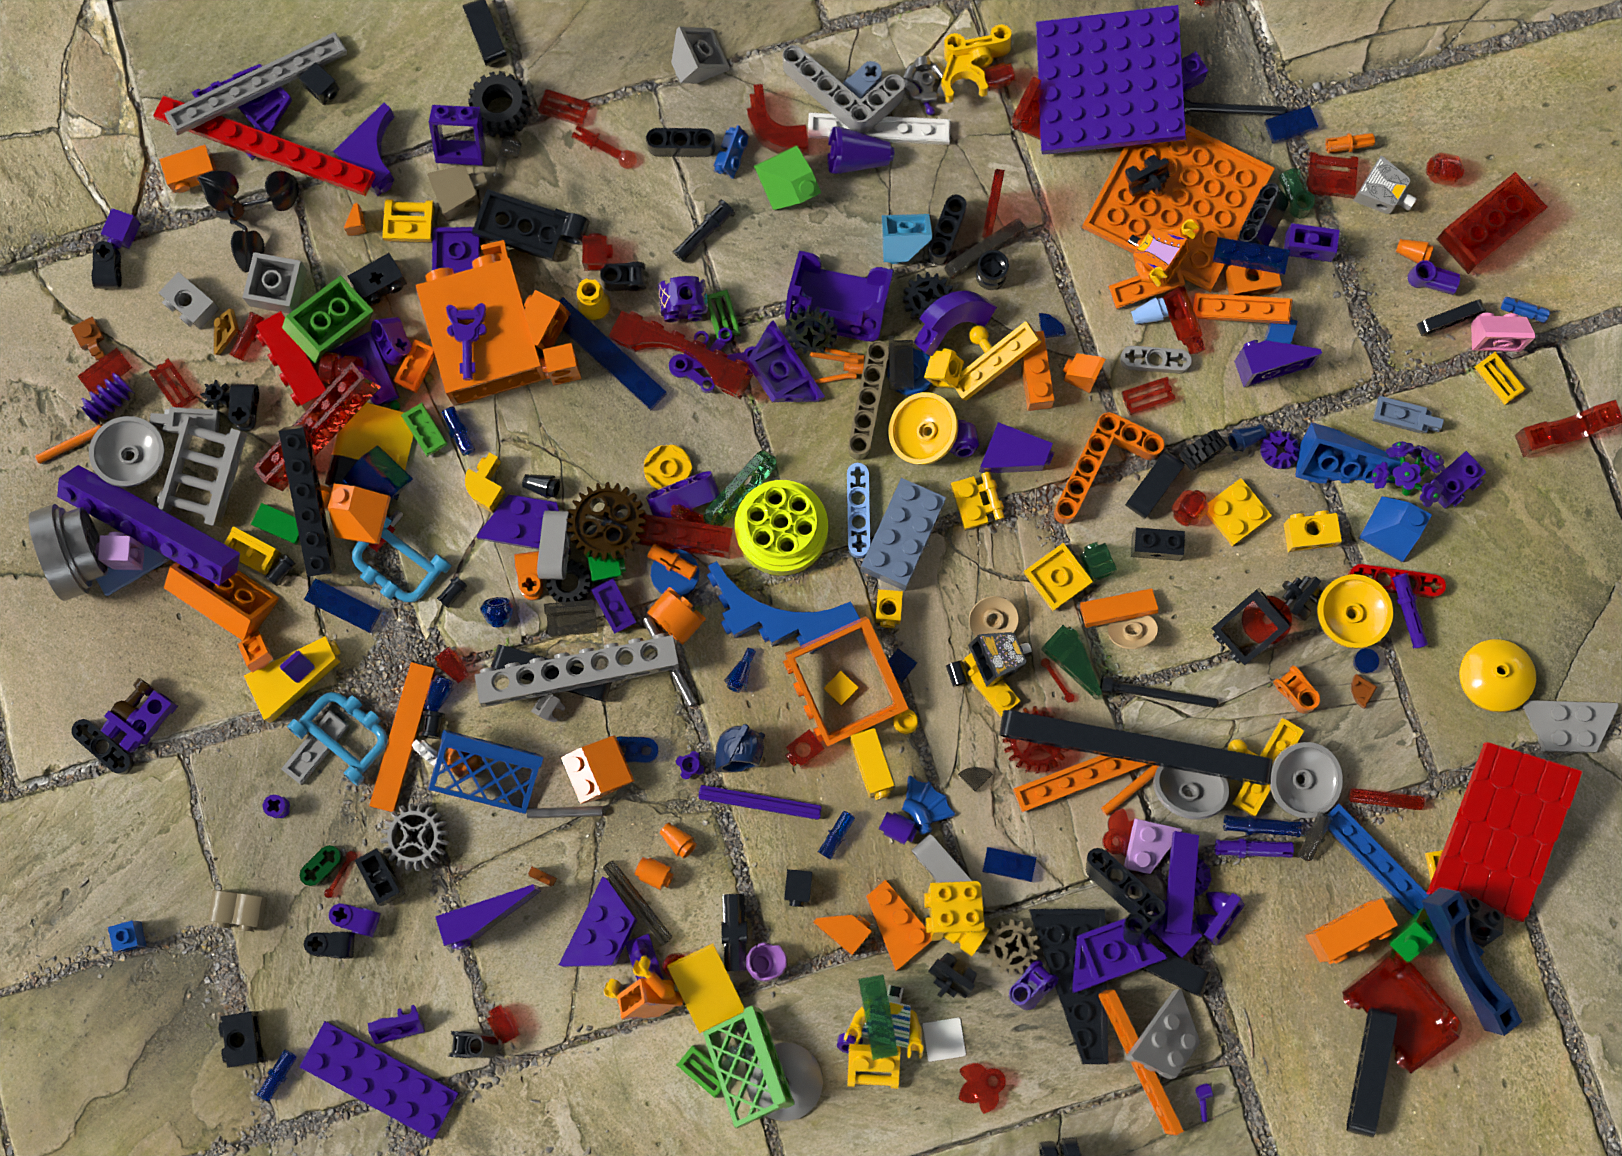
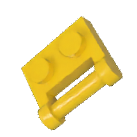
(408, 227)
(861, 1060)

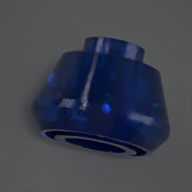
(497, 611)

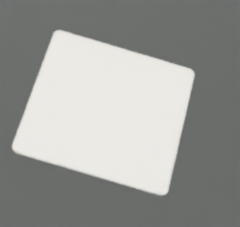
(944, 1039)

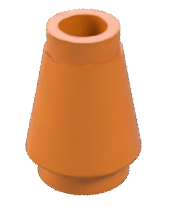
(1415, 250)
(679, 841)

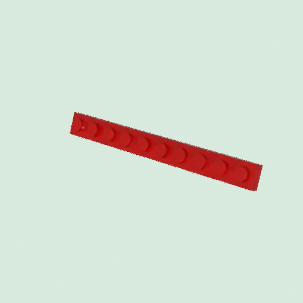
(277, 150)

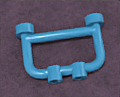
(389, 588)
(351, 706)

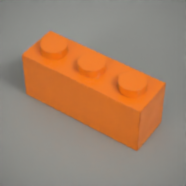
(1037, 377)

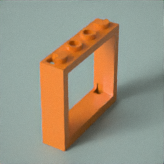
(899, 704)

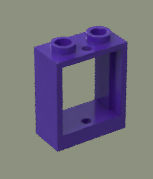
(446, 150)

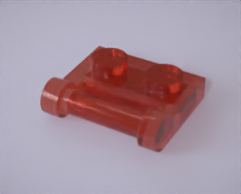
(1329, 181)

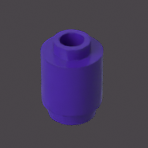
(898, 827)

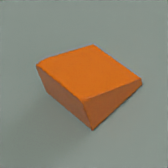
(355, 222)

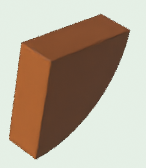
(1362, 690)
(542, 876)

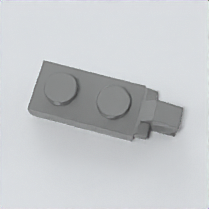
(170, 420)

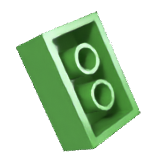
(327, 319)

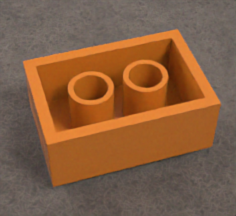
(1352, 931)

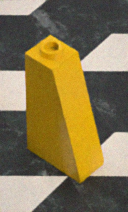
(277, 691)

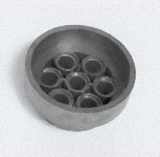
(66, 549)

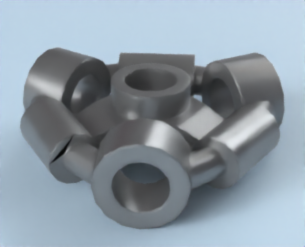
(924, 80)

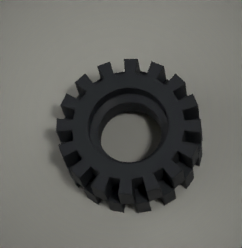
(1203, 450)
(582, 589)

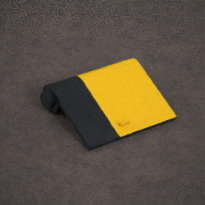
(364, 431)

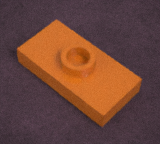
(415, 366)

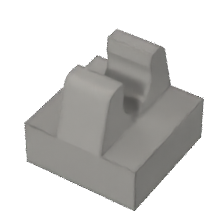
(546, 705)

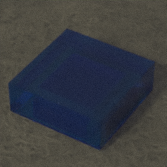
(901, 665)

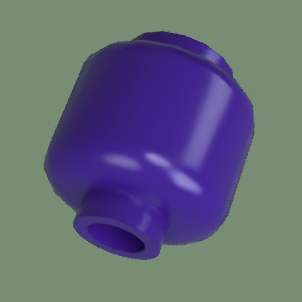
(966, 440)

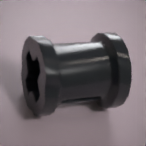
(432, 725)

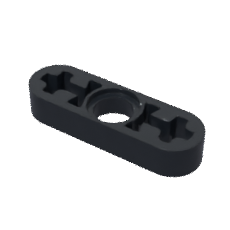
(1451, 317)
(93, 729)

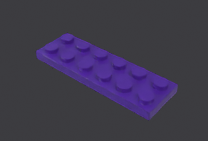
(379, 1080)

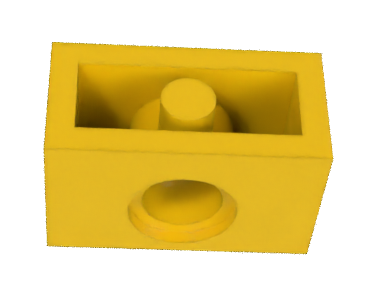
(1327, 531)

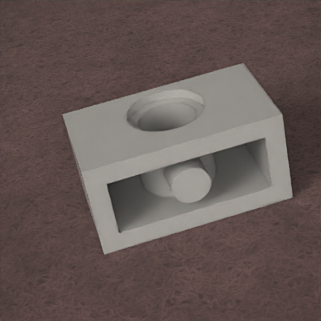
(181, 289)

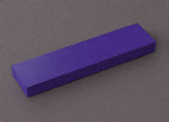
(1181, 883)

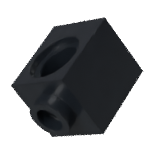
(319, 83)
(798, 887)

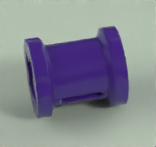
(268, 806)

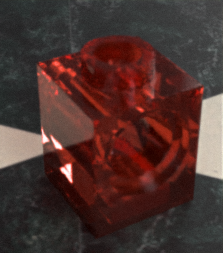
(808, 739)

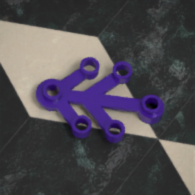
(691, 364)

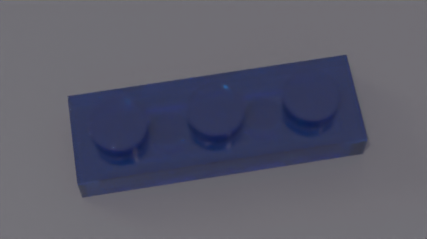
(1251, 255)

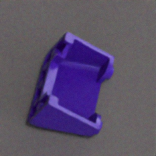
(851, 299)

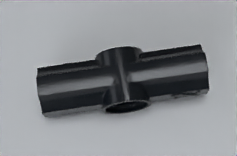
(734, 932)

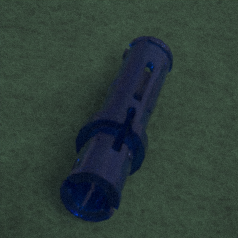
(1263, 826)

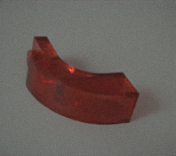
(771, 134)

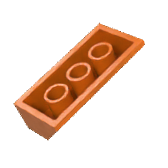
(235, 605)

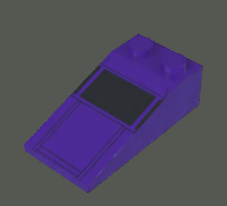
(472, 921)

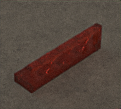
(687, 536)

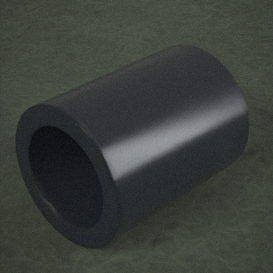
(957, 673)

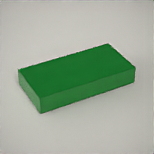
(276, 523)

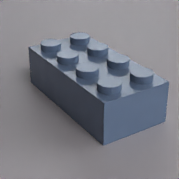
(903, 534)

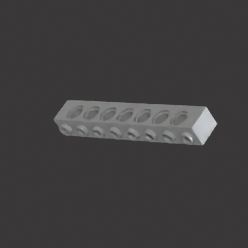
(615, 671)

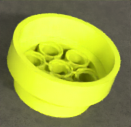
(770, 557)

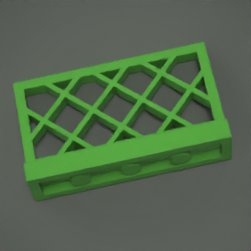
(768, 1060)

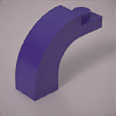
(948, 312)

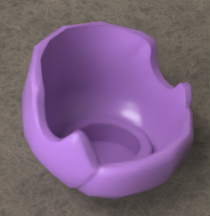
(766, 962)

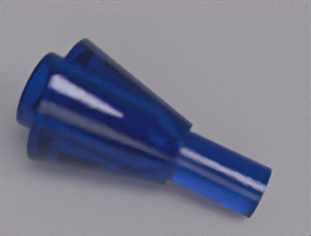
(738, 677)

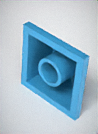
(904, 236)

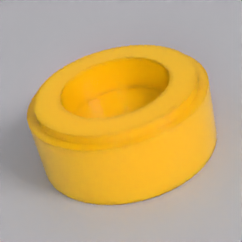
(905, 722)

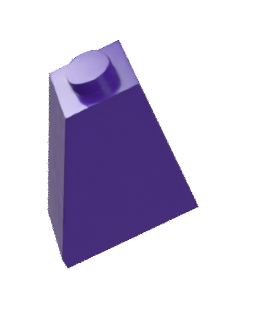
(1015, 452)

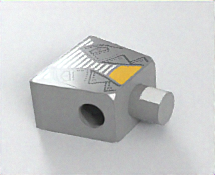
(1385, 188)

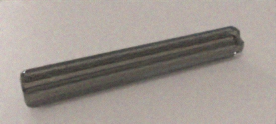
(637, 902)

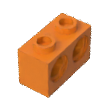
(560, 364)

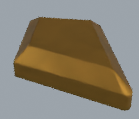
(224, 330)

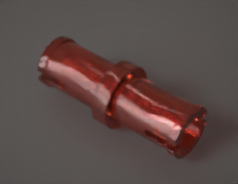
(246, 336)

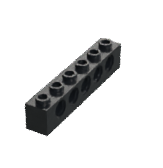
(307, 500)

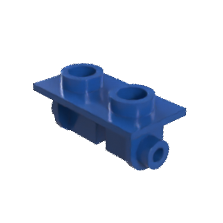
(735, 142)

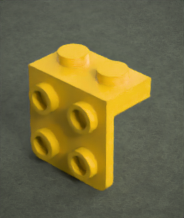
(954, 908)

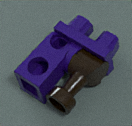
(136, 722)

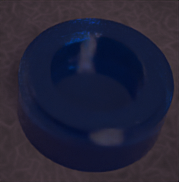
(1366, 661)

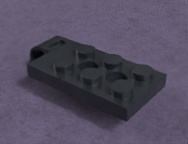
(546, 230)

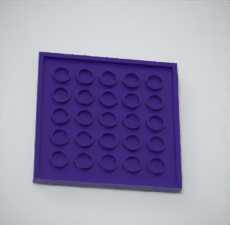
(1110, 80)

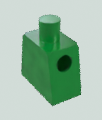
(1413, 936)

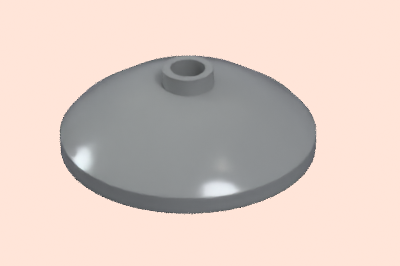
(119, 439)
(1319, 784)
(1205, 792)
(804, 1082)

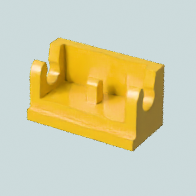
(252, 551)

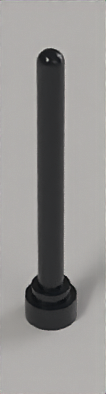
(1233, 108)
(1109, 685)

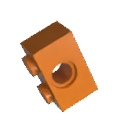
(1239, 284)

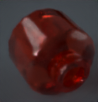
(1444, 169)
(1190, 507)

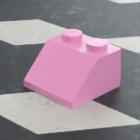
(1501, 333)

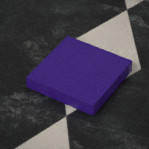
(454, 248)

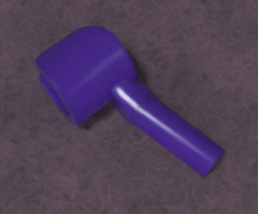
(1203, 1092)

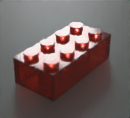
(1491, 222)

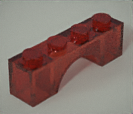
(1580, 426)

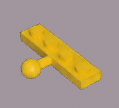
(995, 358)
(1253, 795)

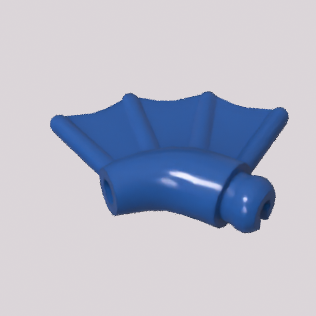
(925, 805)

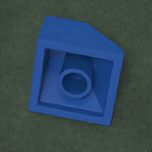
(1395, 527)

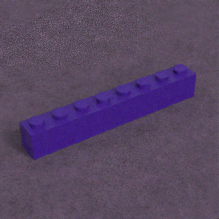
(148, 525)

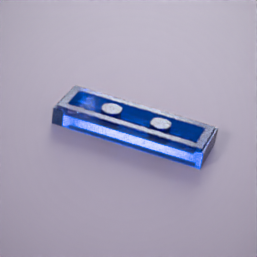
(342, 605)

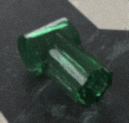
(1296, 190)

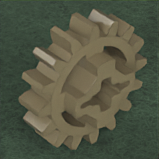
(1000, 942)

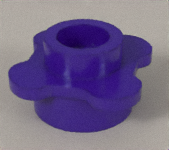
(696, 767)

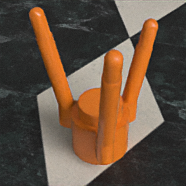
(852, 363)

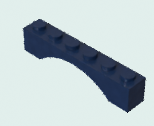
(1452, 926)

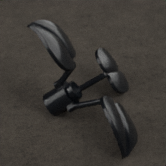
(219, 192)

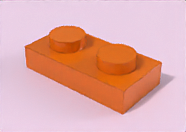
(255, 652)

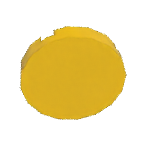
(666, 466)

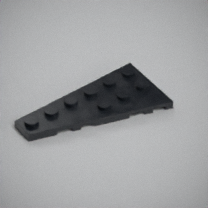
(1083, 1010)

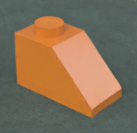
(1083, 371)
(845, 930)

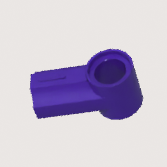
(1436, 278)

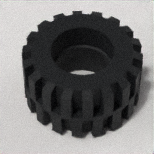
(495, 87)

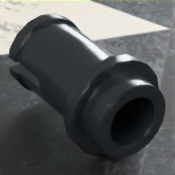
(280, 570)
(452, 591)

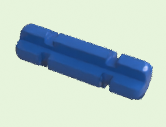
(1525, 309)

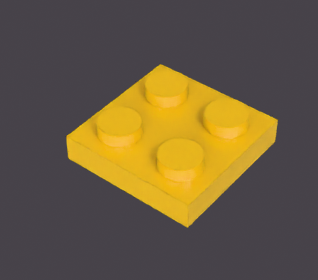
(1237, 512)
(1058, 577)

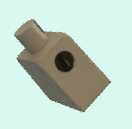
(456, 190)

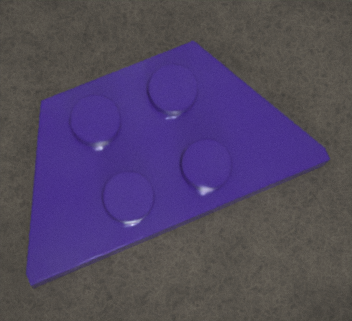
(781, 370)
(517, 522)
(601, 930)
(1106, 955)

